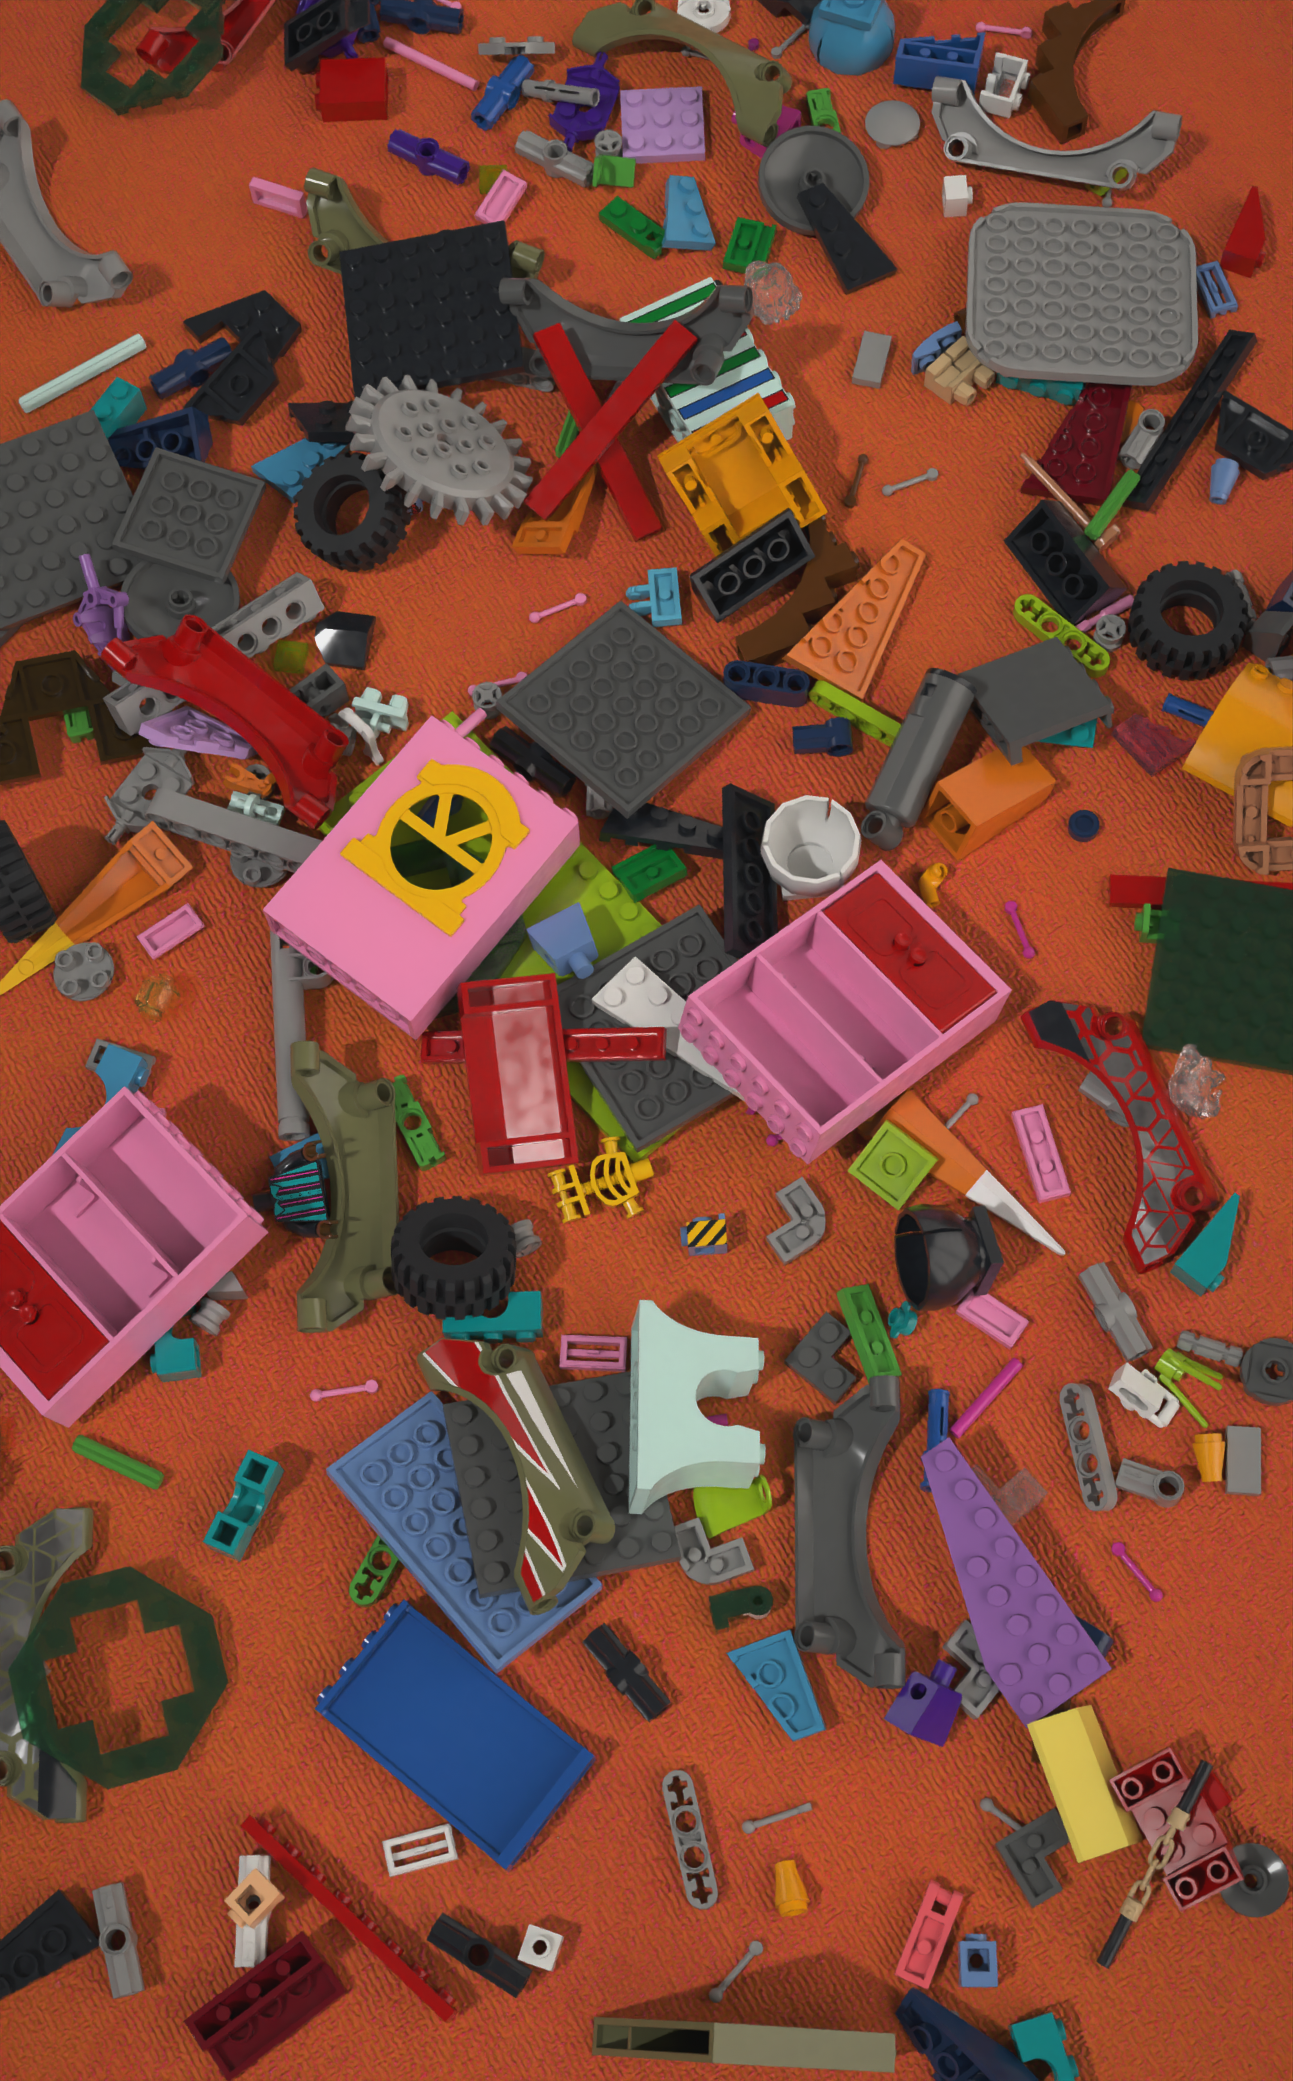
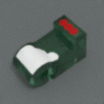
(739, 1604)

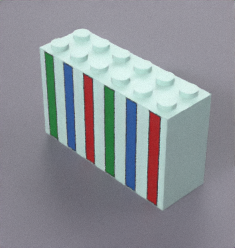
(742, 375)

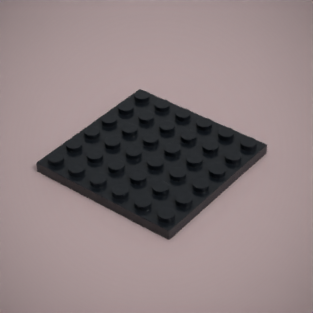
(431, 309)

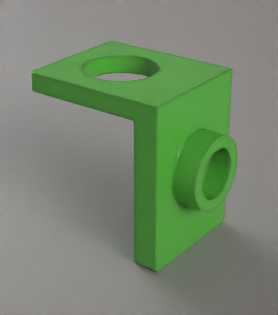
(614, 171)

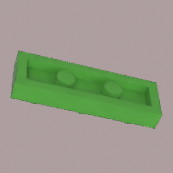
(868, 1331)

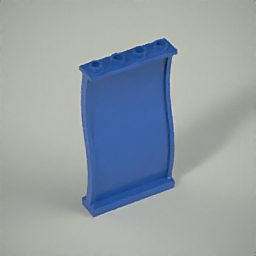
(455, 1734)

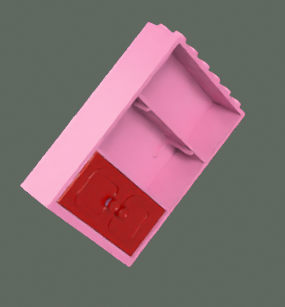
(842, 1010)
(110, 1253)

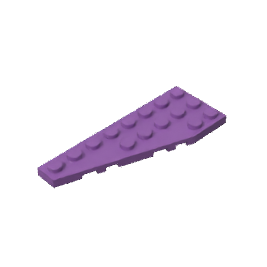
(1018, 1617)

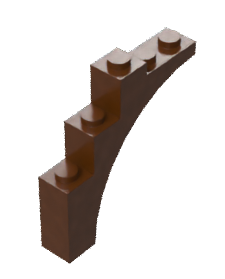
(1054, 88)
(809, 603)

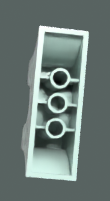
(669, 1436)

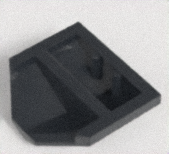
(345, 639)

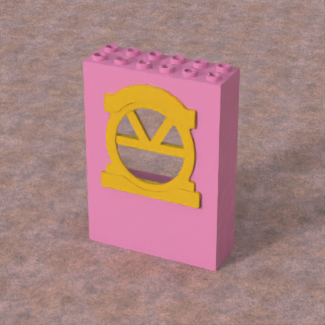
(410, 944)

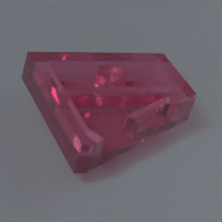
(1150, 743)

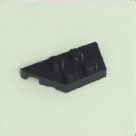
(239, 382)
(322, 420)
(1253, 438)

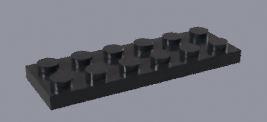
(748, 886)

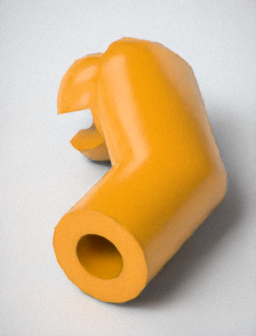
(930, 881)

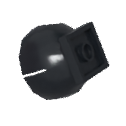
(946, 1256)

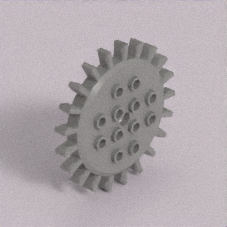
(462, 472)

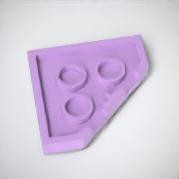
(195, 732)

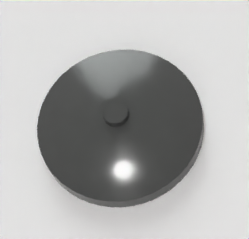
(803, 160)
(164, 596)

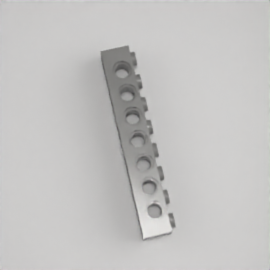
(247, 621)

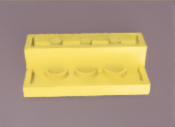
(1079, 1776)

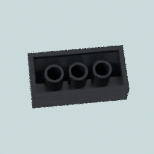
(1064, 562)
(751, 566)

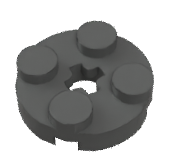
(1254, 1377)

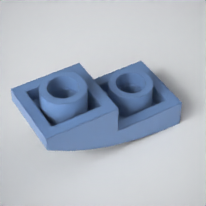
(933, 346)

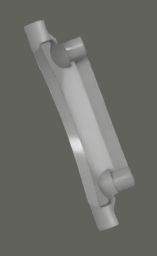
(986, 145)
(42, 253)

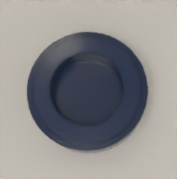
(1083, 825)

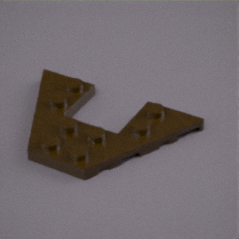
(53, 688)

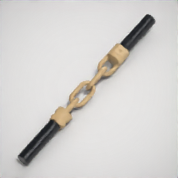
(1133, 1907)

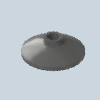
(1270, 1886)

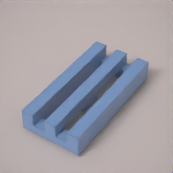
(1203, 292)

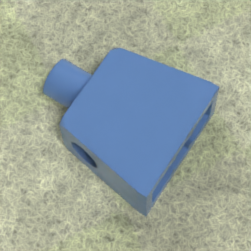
(565, 942)

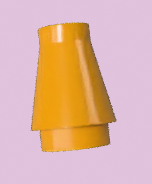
(1209, 1456)
(789, 1890)

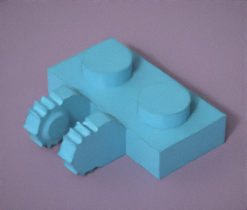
(663, 594)

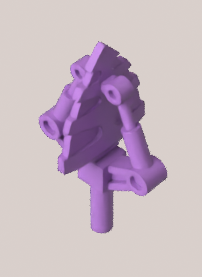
(94, 614)

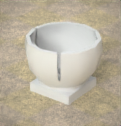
(808, 849)

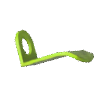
(729, 1507)

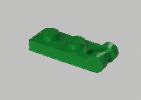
(633, 226)

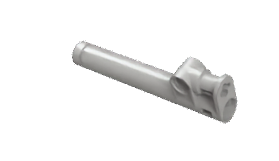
(289, 980)

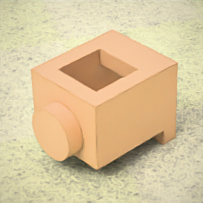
(253, 1885)

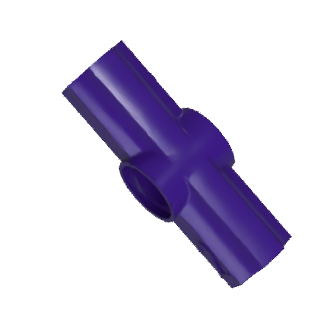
(428, 156)

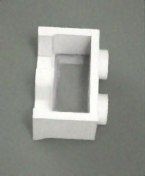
(1004, 85)

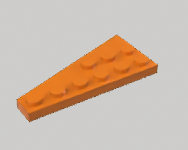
(854, 633)

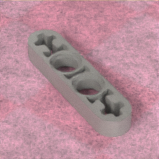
(1093, 1444)
(690, 1839)

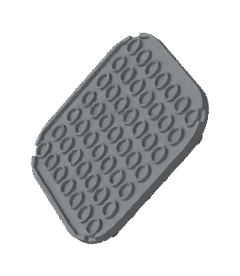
(1081, 294)

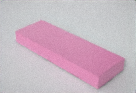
(1040, 1153)

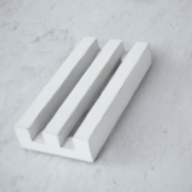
(449, 1842)

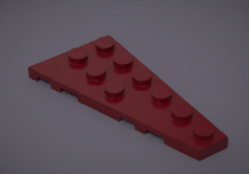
(1086, 446)

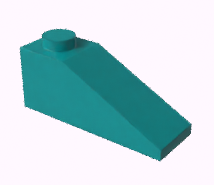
(1208, 1254)

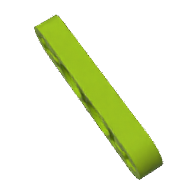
(1065, 632)
(860, 715)

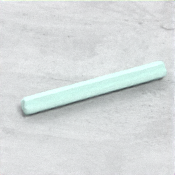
(82, 373)

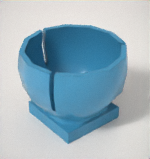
(851, 35)

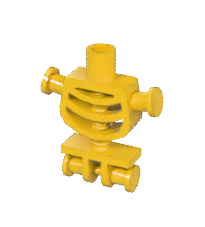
(632, 1173)

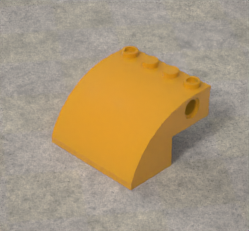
(739, 475)
(1248, 718)

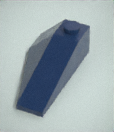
(180, 432)
(955, 2046)

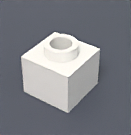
(956, 196)
(549, 1958)

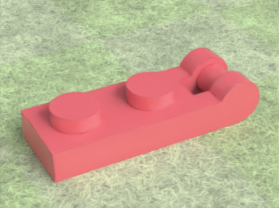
(928, 1936)

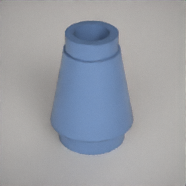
(1222, 479)

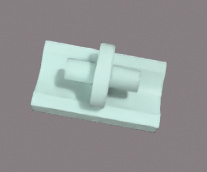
(381, 716)
(257, 808)

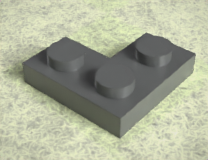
(814, 1359)
(1025, 1854)

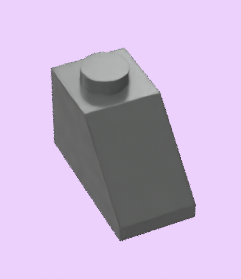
(1269, 634)

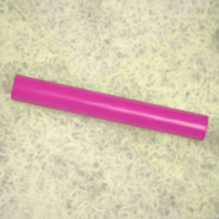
(985, 1398)

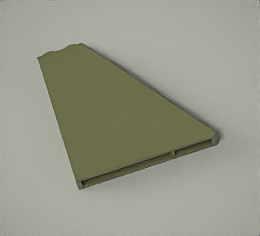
(744, 2044)

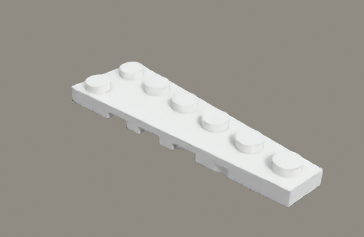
(644, 1000)

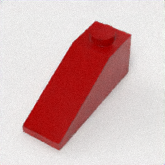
(1247, 239)

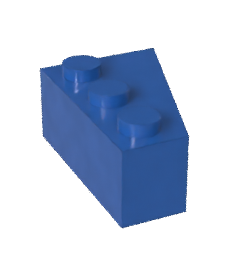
(924, 58)

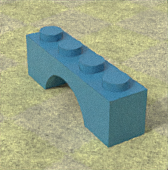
(116, 1070)

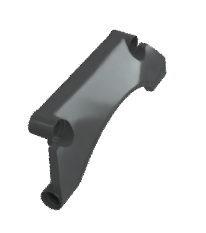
(614, 348)
(832, 1575)

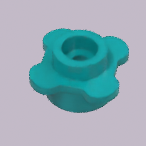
(902, 1320)

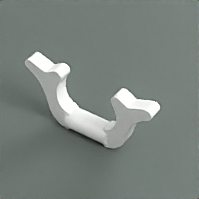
(349, 716)

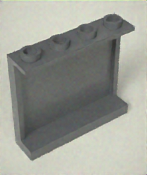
(1034, 696)

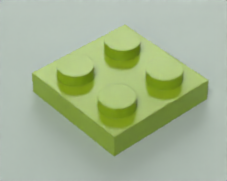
(893, 1164)

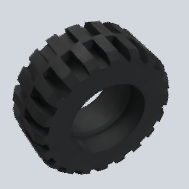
(322, 499)
(1196, 588)
(22, 900)
(453, 1288)

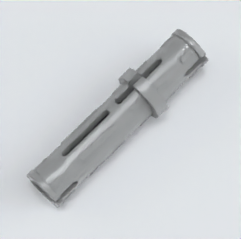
(551, 91)

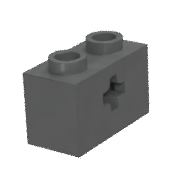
(322, 691)

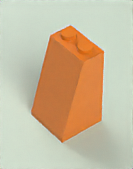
(985, 800)

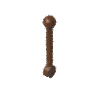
(850, 500)

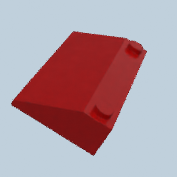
(517, 1074)

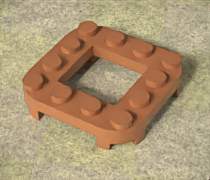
(1251, 809)

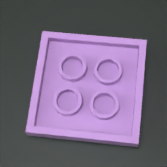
(663, 124)

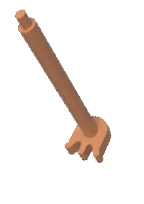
(1105, 539)

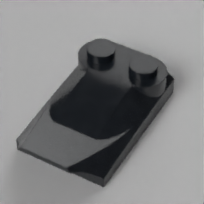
(319, 29)

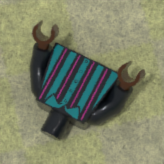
(299, 1194)

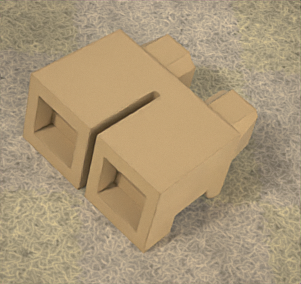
(955, 372)

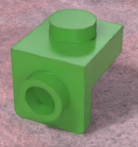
(1147, 924)

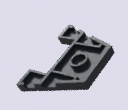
(242, 315)

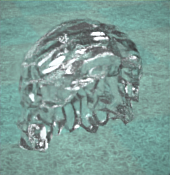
(772, 291)
(1193, 1082)

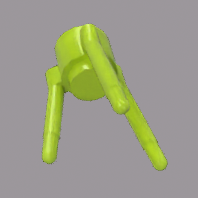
(1174, 1366)

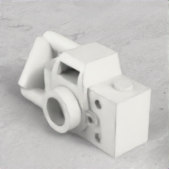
(1143, 1394)

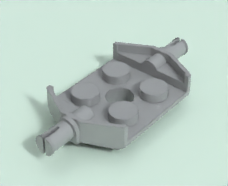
(155, 770)

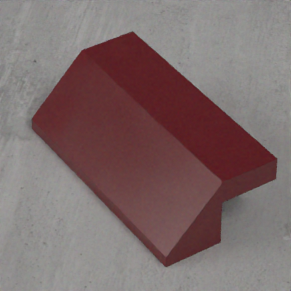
(266, 2006)

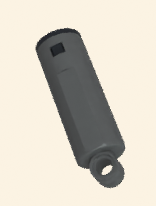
(916, 756)

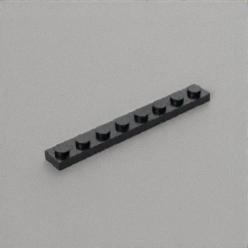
(1190, 418)

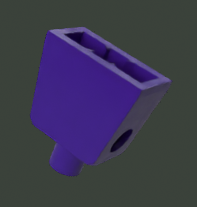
(927, 1705)

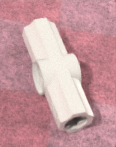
(252, 1943)

